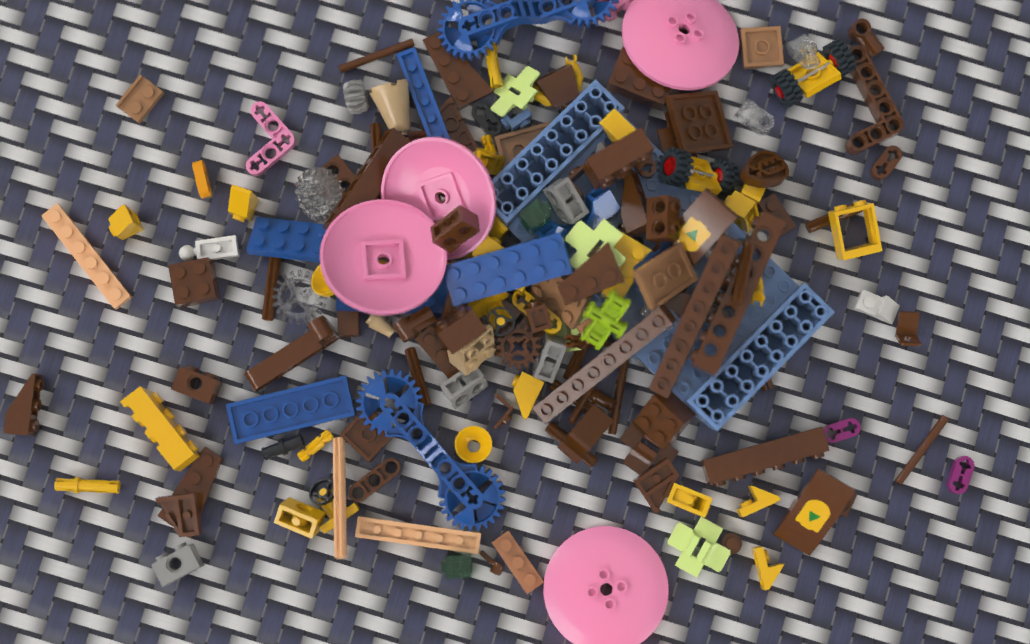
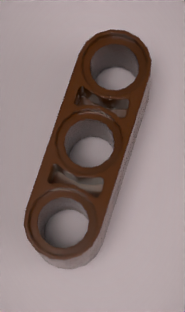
(365, 484)

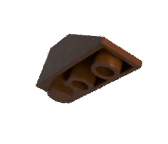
(23, 412)

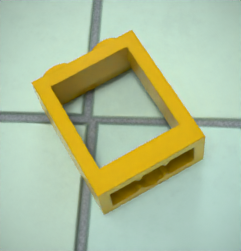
(871, 226)

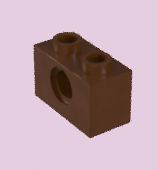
(184, 384)

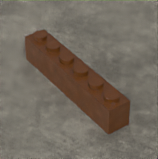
(369, 179)
(765, 455)

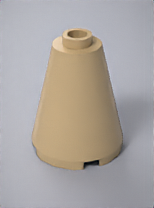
(393, 104)

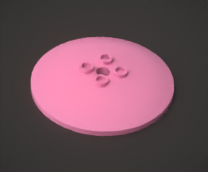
(677, 58)
(444, 166)
(375, 231)
(598, 558)

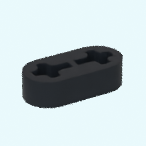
(490, 116)

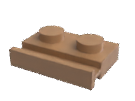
(140, 99)

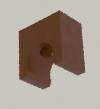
(585, 434)

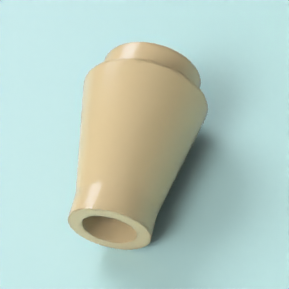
(380, 324)

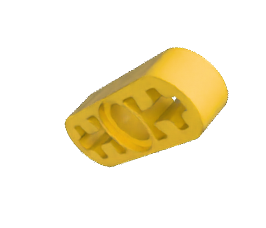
(529, 297)

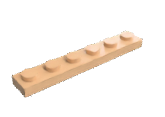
(86, 256)
(418, 535)

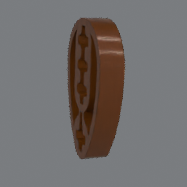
(755, 174)

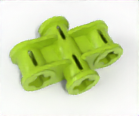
(605, 319)

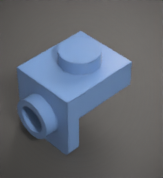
(520, 121)

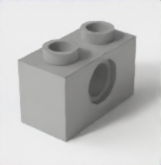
(168, 573)

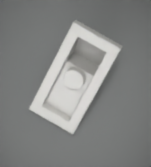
(878, 307)

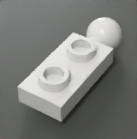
(213, 248)

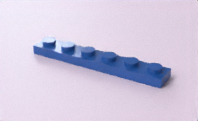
(422, 94)

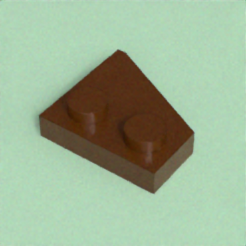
(656, 483)
(183, 513)

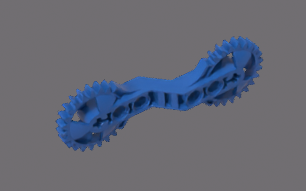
(522, 11)
(431, 450)

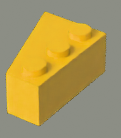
(634, 254)

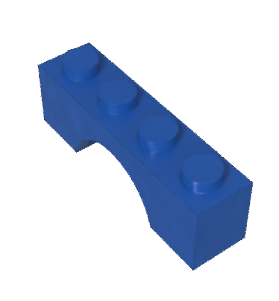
(600, 205)

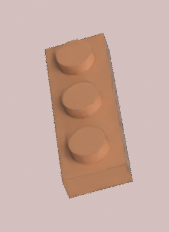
(517, 562)

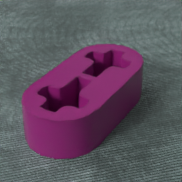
(842, 435)
(965, 476)

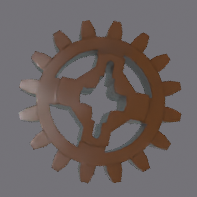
(511, 340)

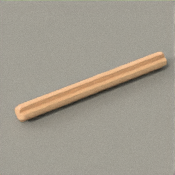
(339, 491)

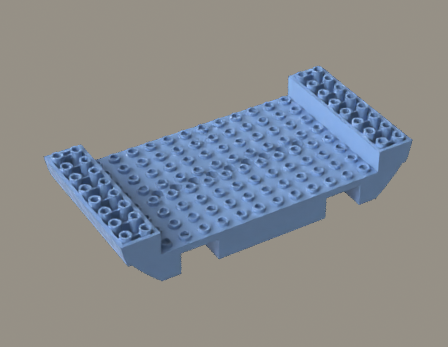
(765, 334)

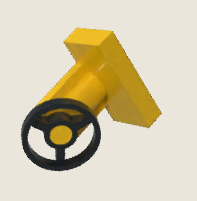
(495, 311)
(326, 501)

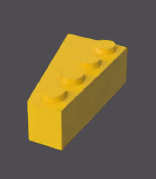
(161, 427)

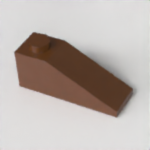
(633, 206)

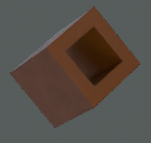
(348, 323)

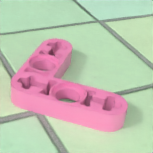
(276, 136)

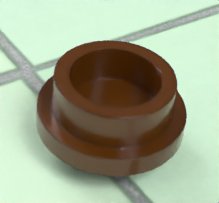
(732, 542)

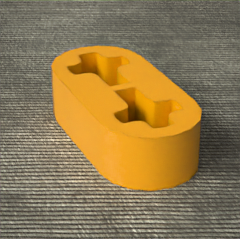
(202, 179)

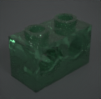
(535, 216)
(457, 566)

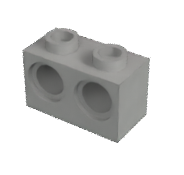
(566, 201)
(550, 358)
(462, 388)

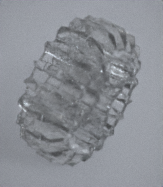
(316, 190)
(291, 302)

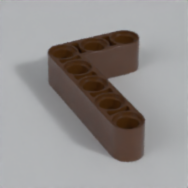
(873, 102)
(317, 339)

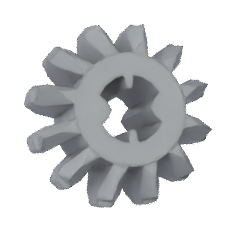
(356, 96)

